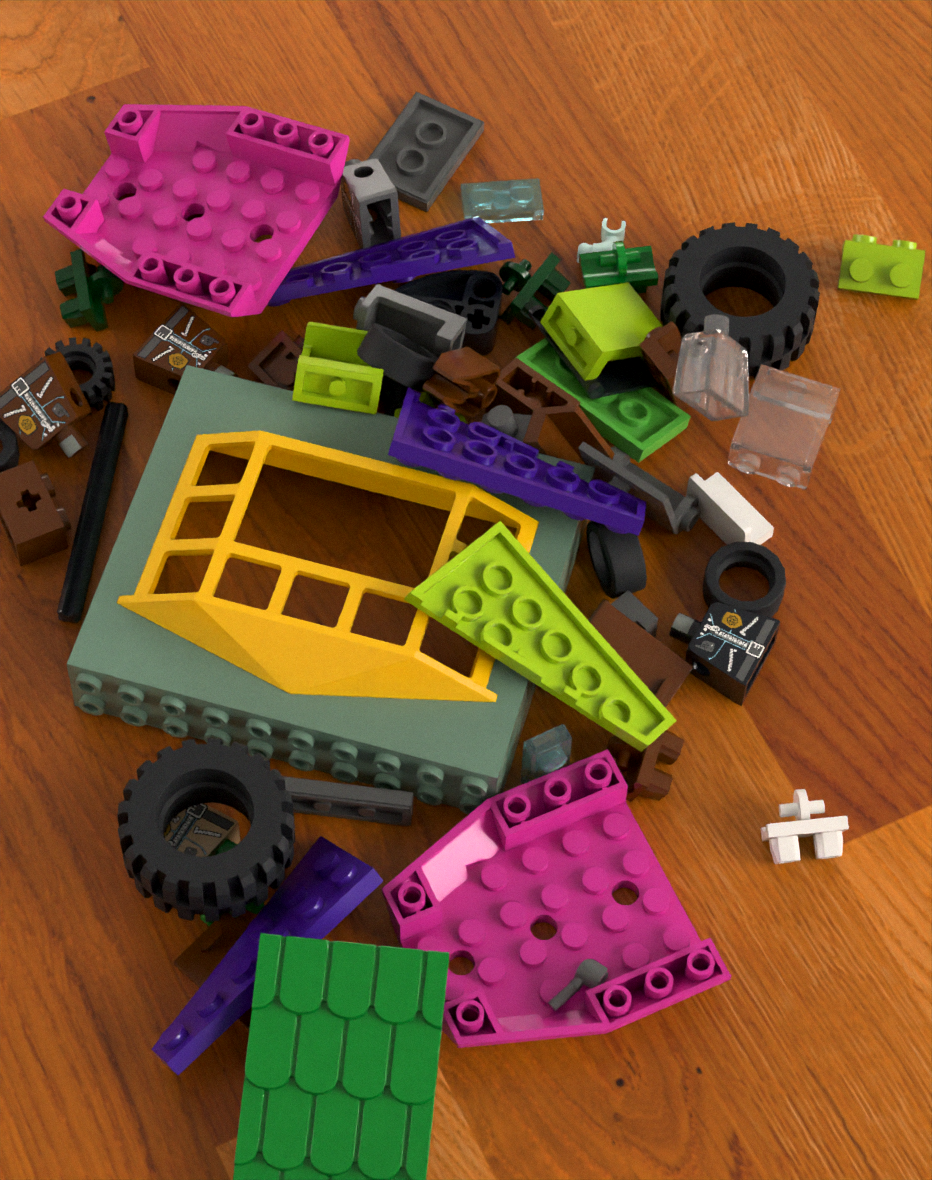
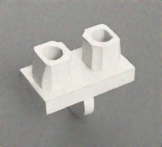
(784, 835)

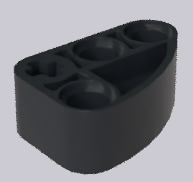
(460, 294)

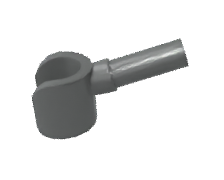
(588, 973)

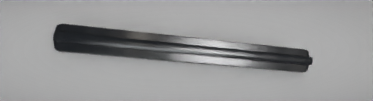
(92, 513)

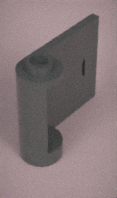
(662, 502)

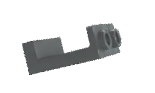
(419, 321)

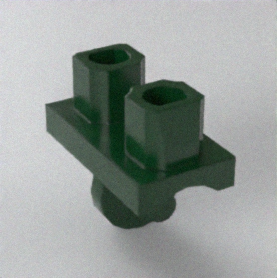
(517, 278)
(93, 289)

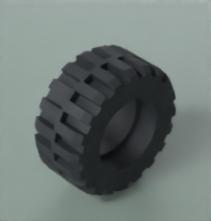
(751, 261)
(196, 777)

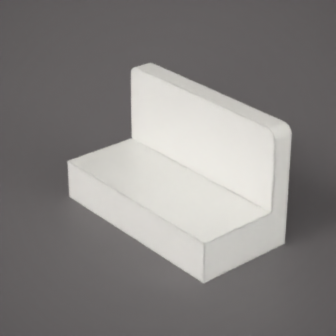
(728, 511)

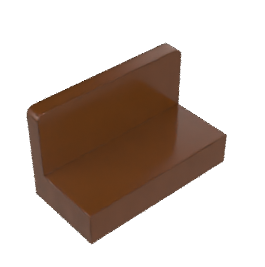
(560, 432)

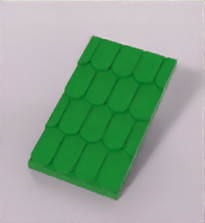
(340, 1061)

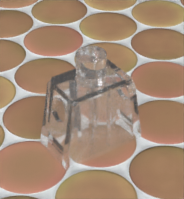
(713, 372)

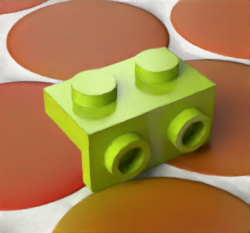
(881, 268)

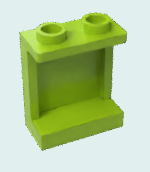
(599, 326)
(333, 373)

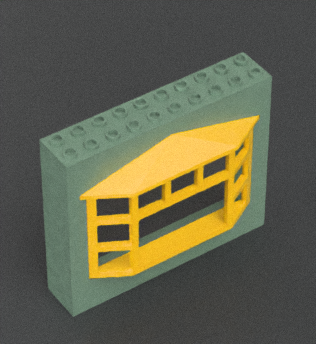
(286, 682)

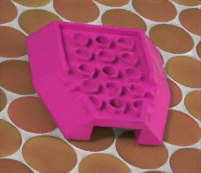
(230, 164)
(552, 858)

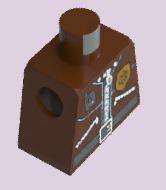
(176, 343)
(46, 406)

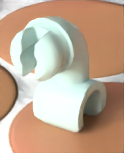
(607, 236)

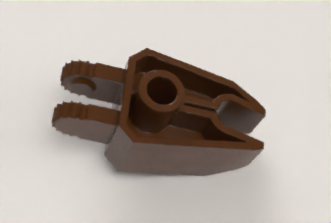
(464, 381)

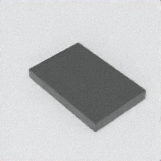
(426, 148)

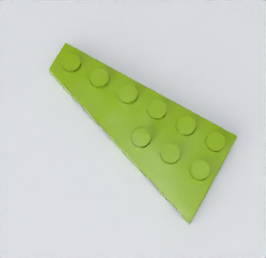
(523, 619)

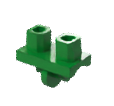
(619, 266)

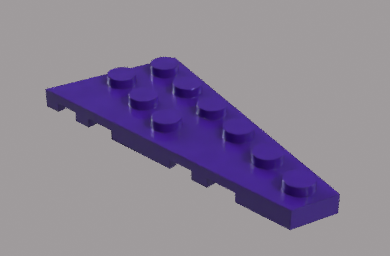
(398, 260)
(506, 465)
(306, 905)

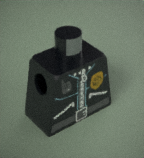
(727, 647)

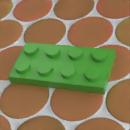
(631, 420)

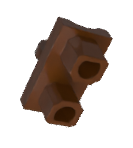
(641, 773)

